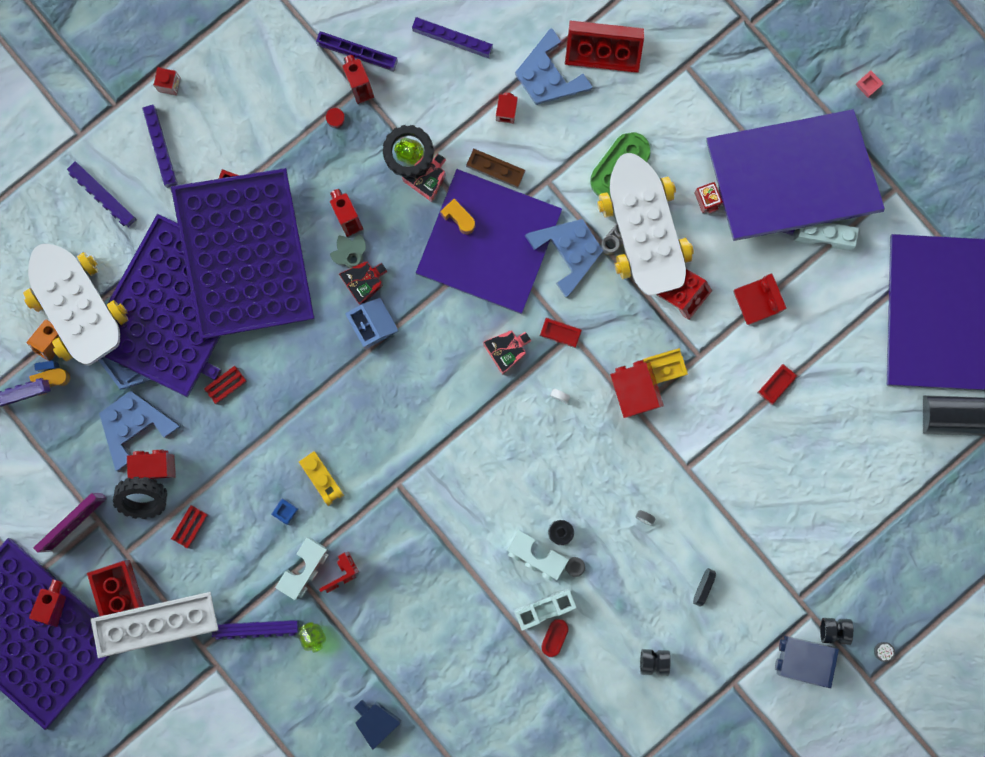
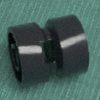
(561, 532)
(837, 631)
(655, 662)

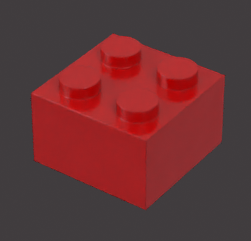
(153, 466)

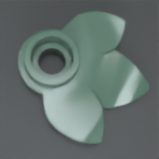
(349, 249)

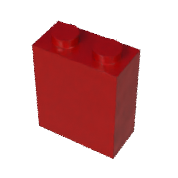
(636, 389)

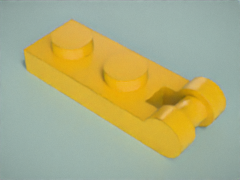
(321, 477)

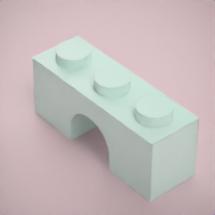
(837, 235)
(521, 548)
(313, 555)
(544, 609)

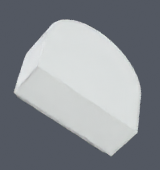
(559, 395)

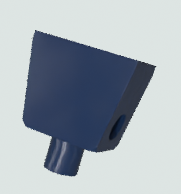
(375, 722)

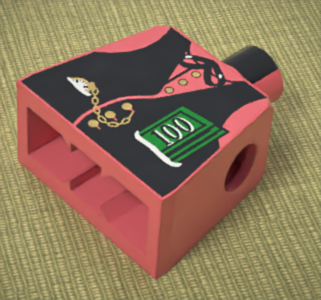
(430, 181)
(506, 349)

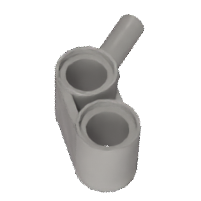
(614, 237)

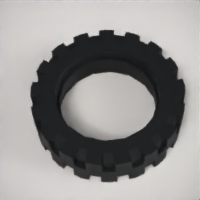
(415, 132)
(140, 509)

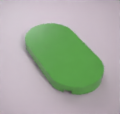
(626, 143)

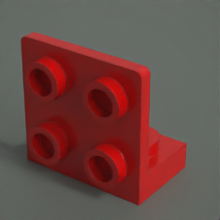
(689, 296)
(759, 299)
(345, 564)

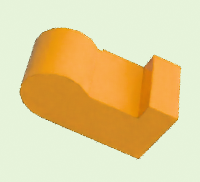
(459, 216)
(55, 376)

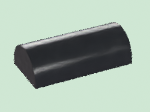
(954, 415)

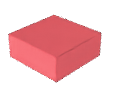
(869, 83)

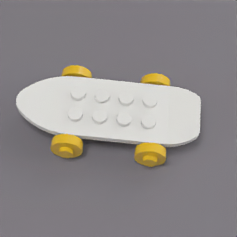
(645, 226)
(73, 304)

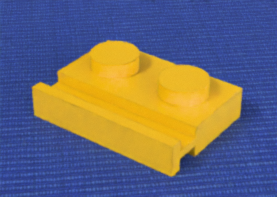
(667, 365)

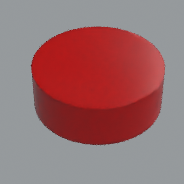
(335, 117)

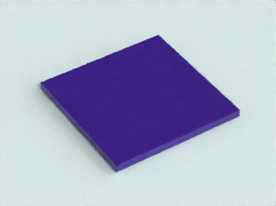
(496, 257)

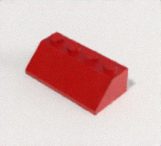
(604, 46)
(115, 588)

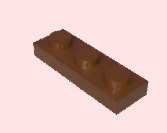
(495, 168)

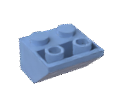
(371, 322)

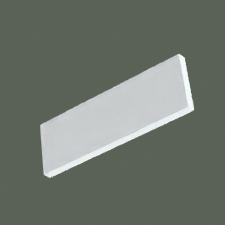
(154, 624)

